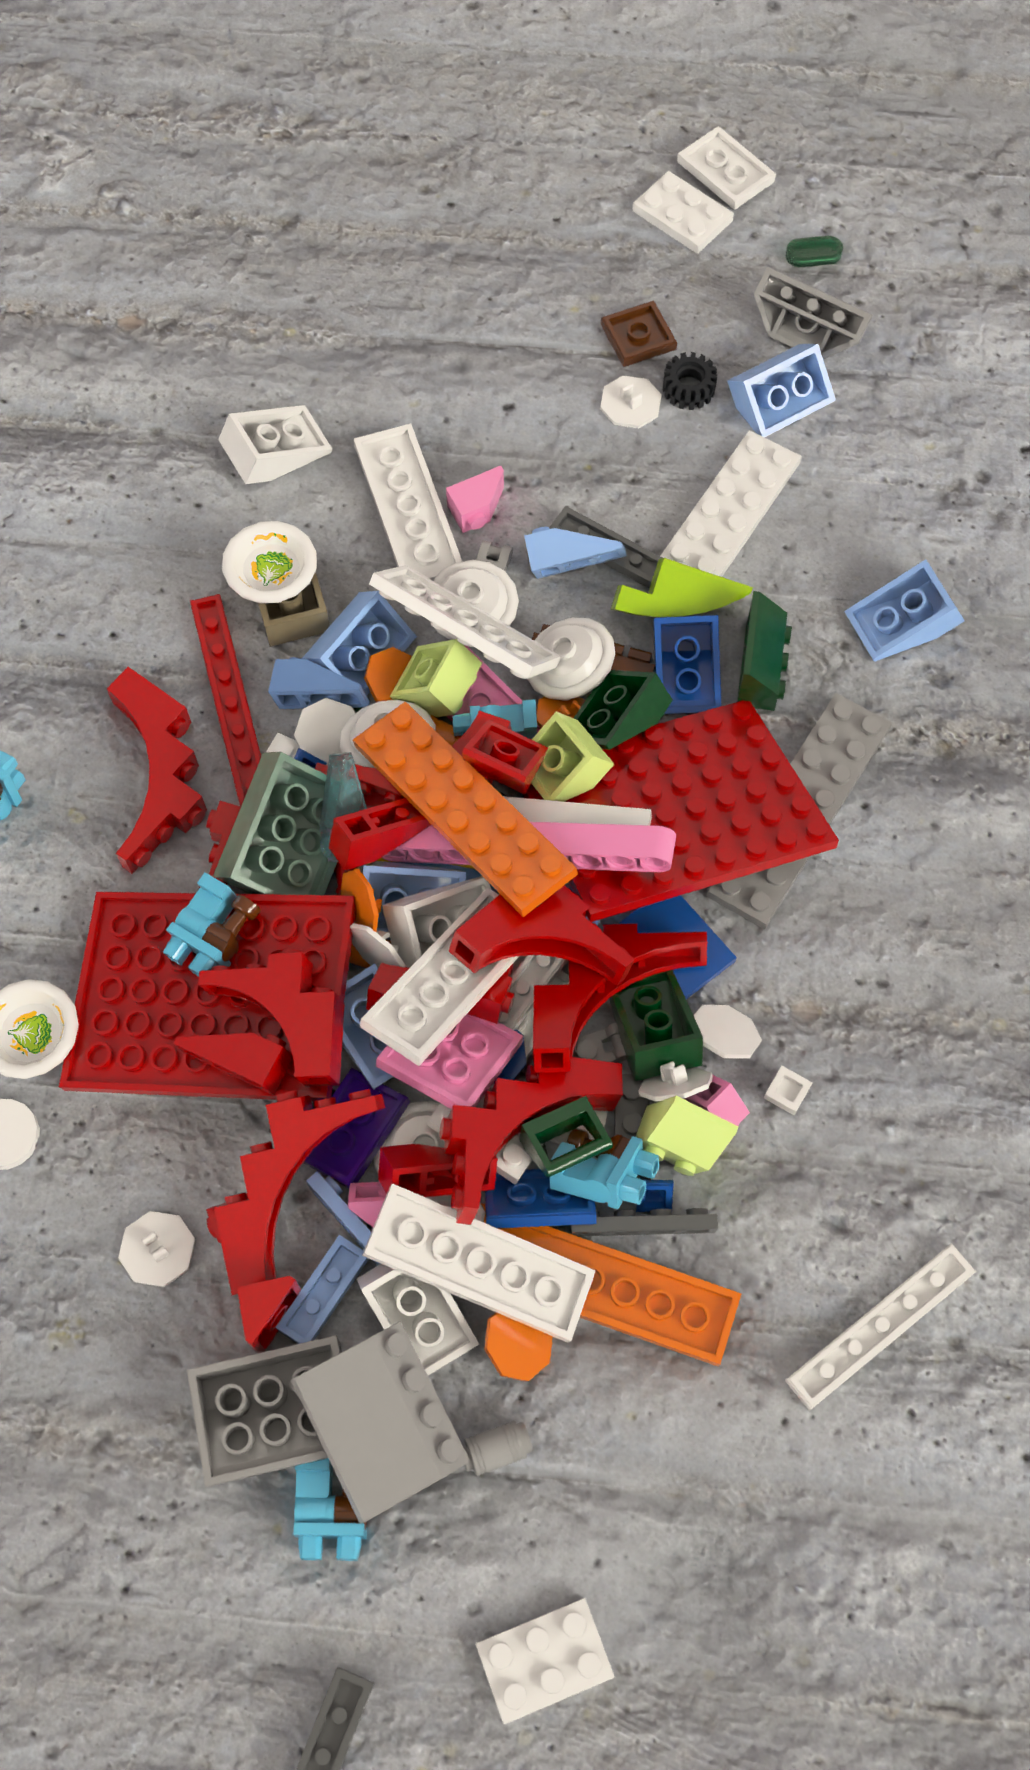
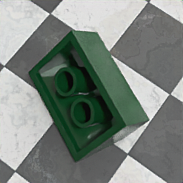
(764, 654)

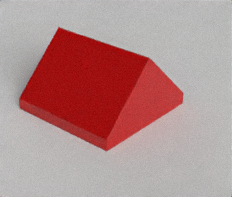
(504, 756)
(264, 1307)

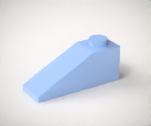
(562, 550)

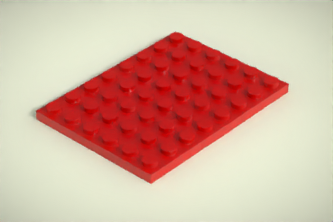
(723, 794)
(139, 1000)

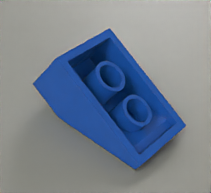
(688, 661)

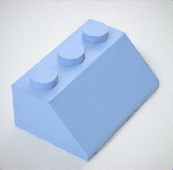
(782, 389)
(357, 633)

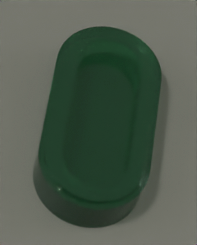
(814, 251)

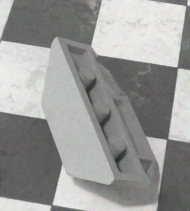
(805, 315)

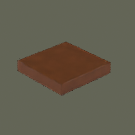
(638, 333)

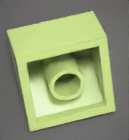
(438, 677)
(571, 762)
(684, 1134)

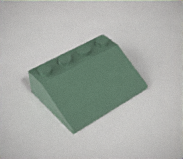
(277, 832)

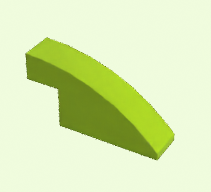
(679, 592)

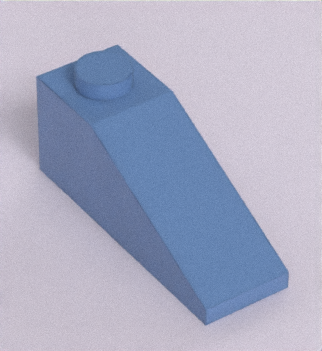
(302, 682)

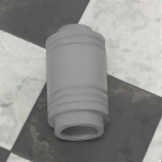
(497, 1447)

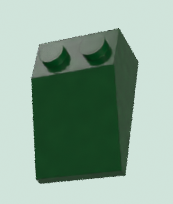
(623, 707)
(656, 1025)

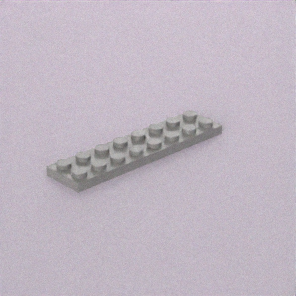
(829, 769)

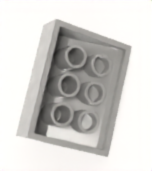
(251, 1413)
(380, 1422)

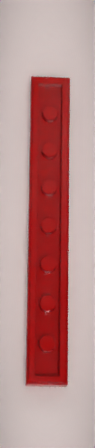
(227, 691)

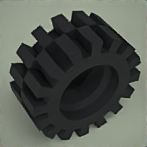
(694, 368)

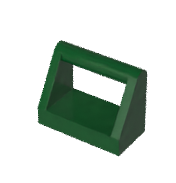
(560, 1122)

